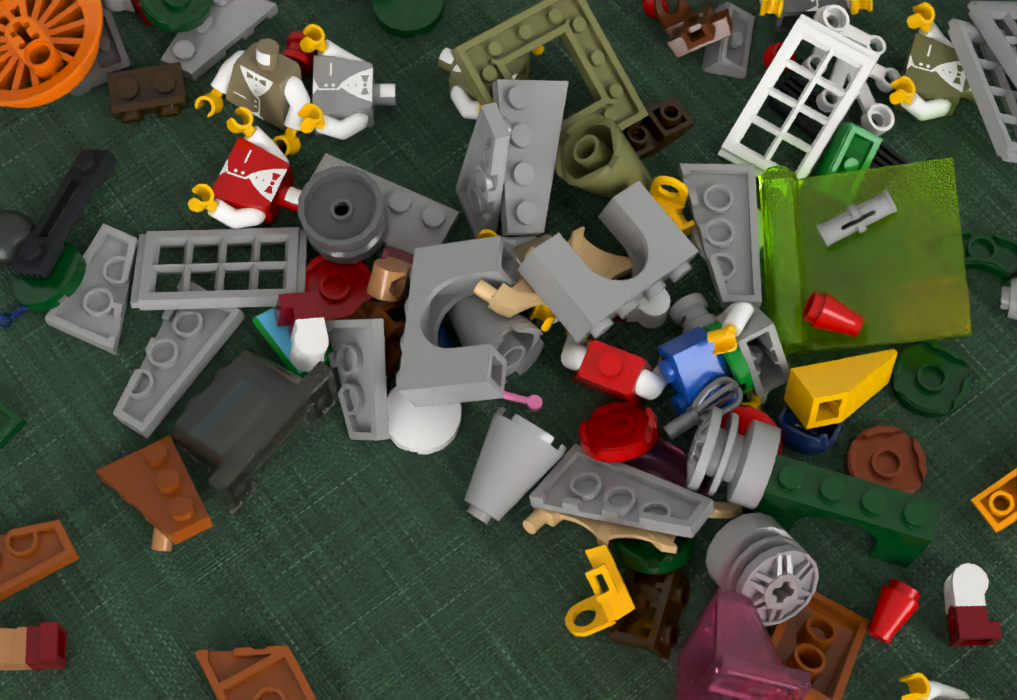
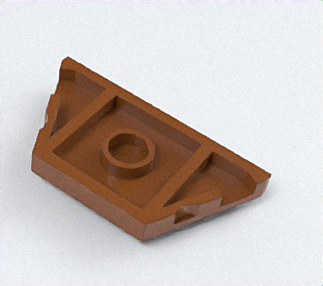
(255, 674)

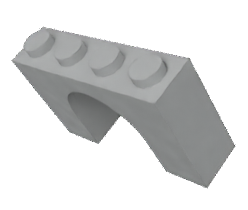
(438, 281)
(588, 301)

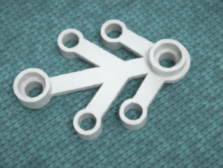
(879, 112)

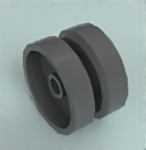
(343, 215)

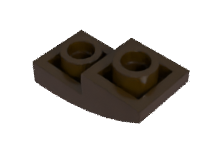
(660, 128)

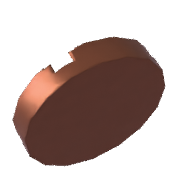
(887, 458)

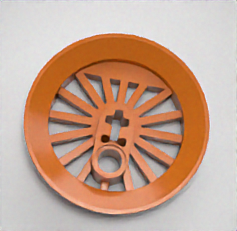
(35, 47)

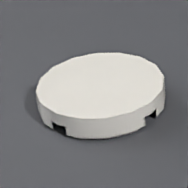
(421, 428)

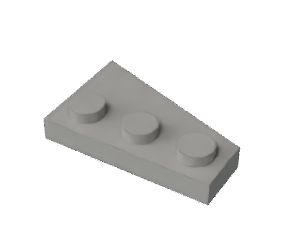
(208, 43)
(100, 302)
(360, 361)

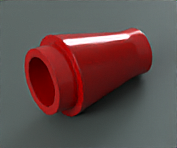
(830, 314)
(893, 609)

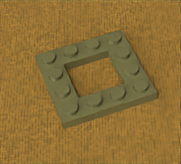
(486, 57)

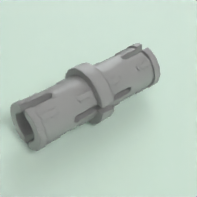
(856, 218)

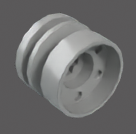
(732, 457)
(765, 564)

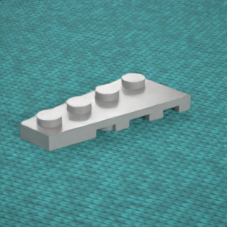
(535, 120)
(484, 169)
(412, 217)
(727, 225)
(173, 362)
(620, 496)

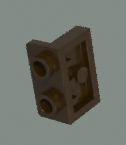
(147, 91)
(656, 612)

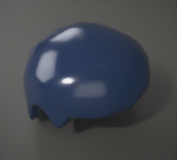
(805, 441)

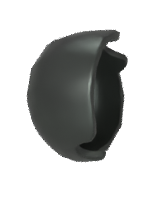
(14, 231)

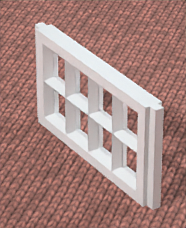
(834, 45)

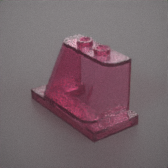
(734, 657)

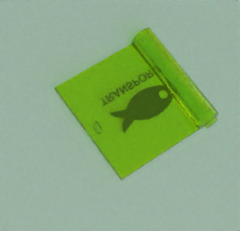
(887, 273)

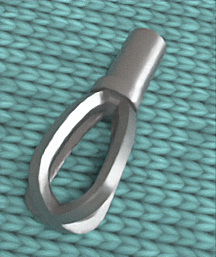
(697, 412)

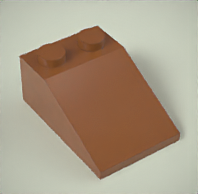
(821, 641)

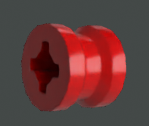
(295, 53)

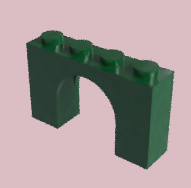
(898, 520)

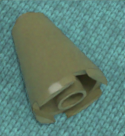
(599, 158)

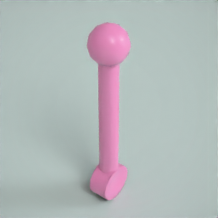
(532, 402)

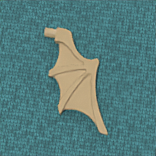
(521, 296)
(607, 531)

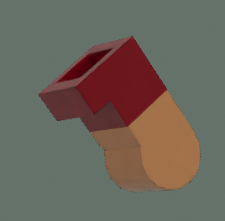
(391, 275)
(33, 647)

